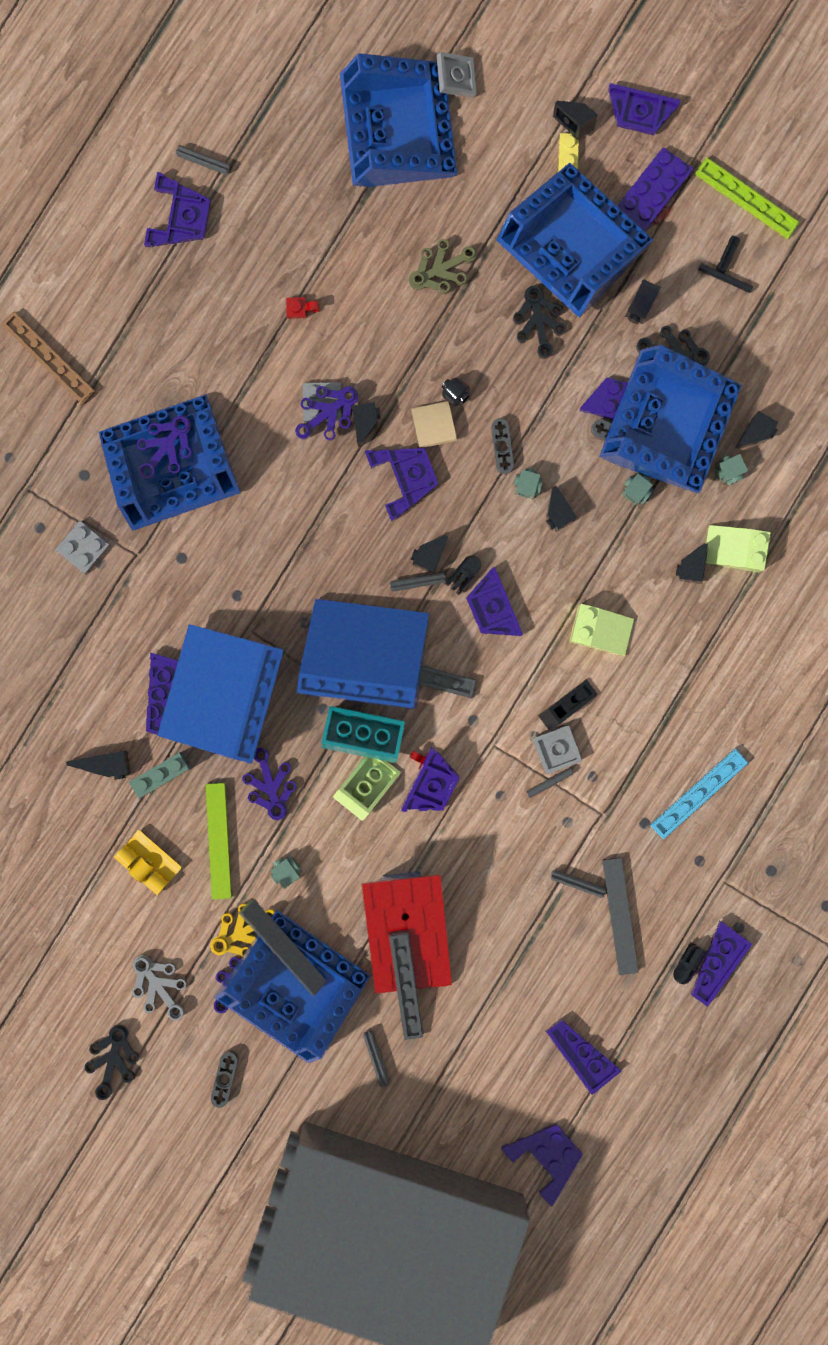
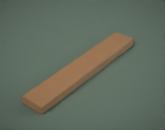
(48, 357)

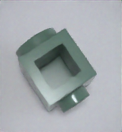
(731, 469)
(528, 483)
(638, 489)
(285, 871)

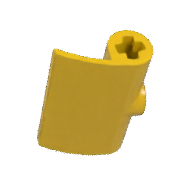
(147, 862)

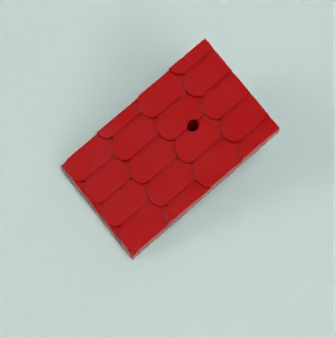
(426, 925)

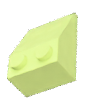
(737, 548)
(601, 629)
(366, 786)

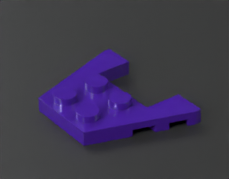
(187, 215)
(412, 473)
(554, 1152)

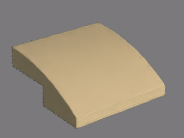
(434, 424)

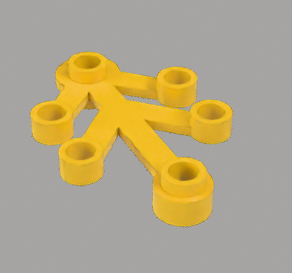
(240, 934)

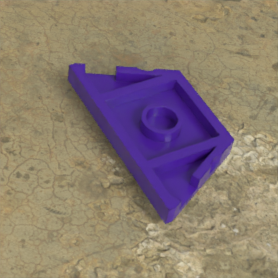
(640, 109)
(605, 399)
(492, 607)
(432, 784)

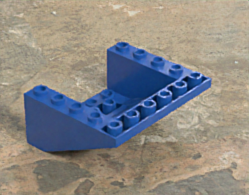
(396, 121)
(573, 239)
(670, 418)
(201, 479)
(364, 653)
(220, 693)
(280, 1006)

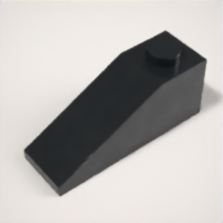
(642, 302)
(567, 705)
(107, 765)

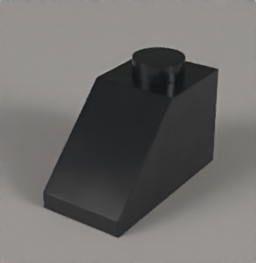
(575, 117)
(365, 420)
(758, 430)
(558, 512)
(429, 554)
(693, 566)

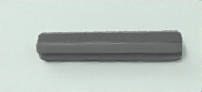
(203, 160)
(419, 581)
(578, 883)
(376, 1058)

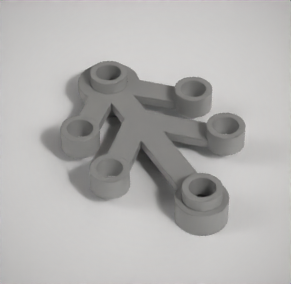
(157, 984)

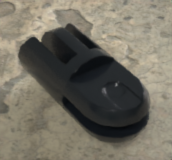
(468, 568)
(689, 963)

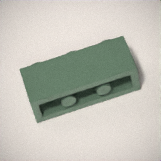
(160, 775)

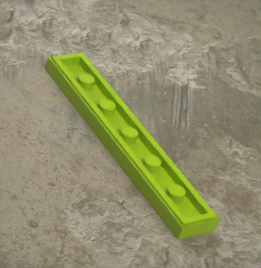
(747, 198)
(218, 841)

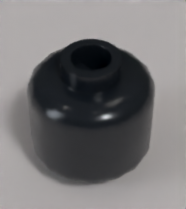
(455, 391)

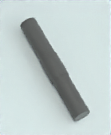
(549, 782)

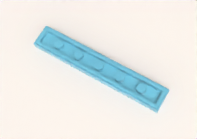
(699, 793)

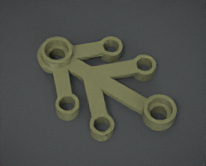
(439, 268)

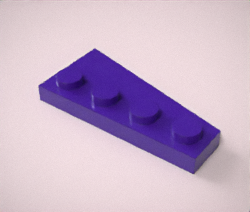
(161, 678)
(720, 961)
(587, 1062)

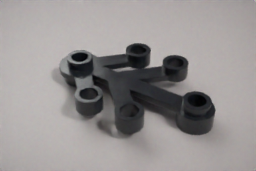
(538, 318)
(694, 350)
(112, 1058)

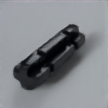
(728, 254)

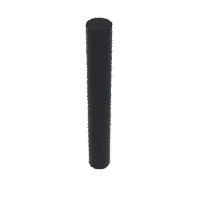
(725, 278)

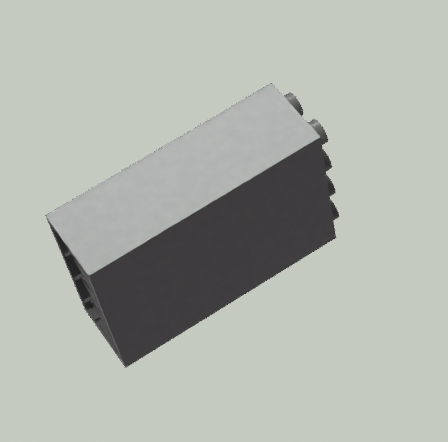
(384, 1243)

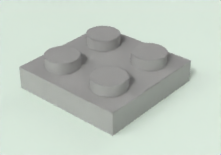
(456, 74)
(309, 391)
(82, 547)
(557, 749)

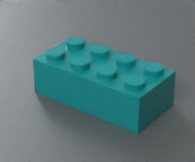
(362, 734)

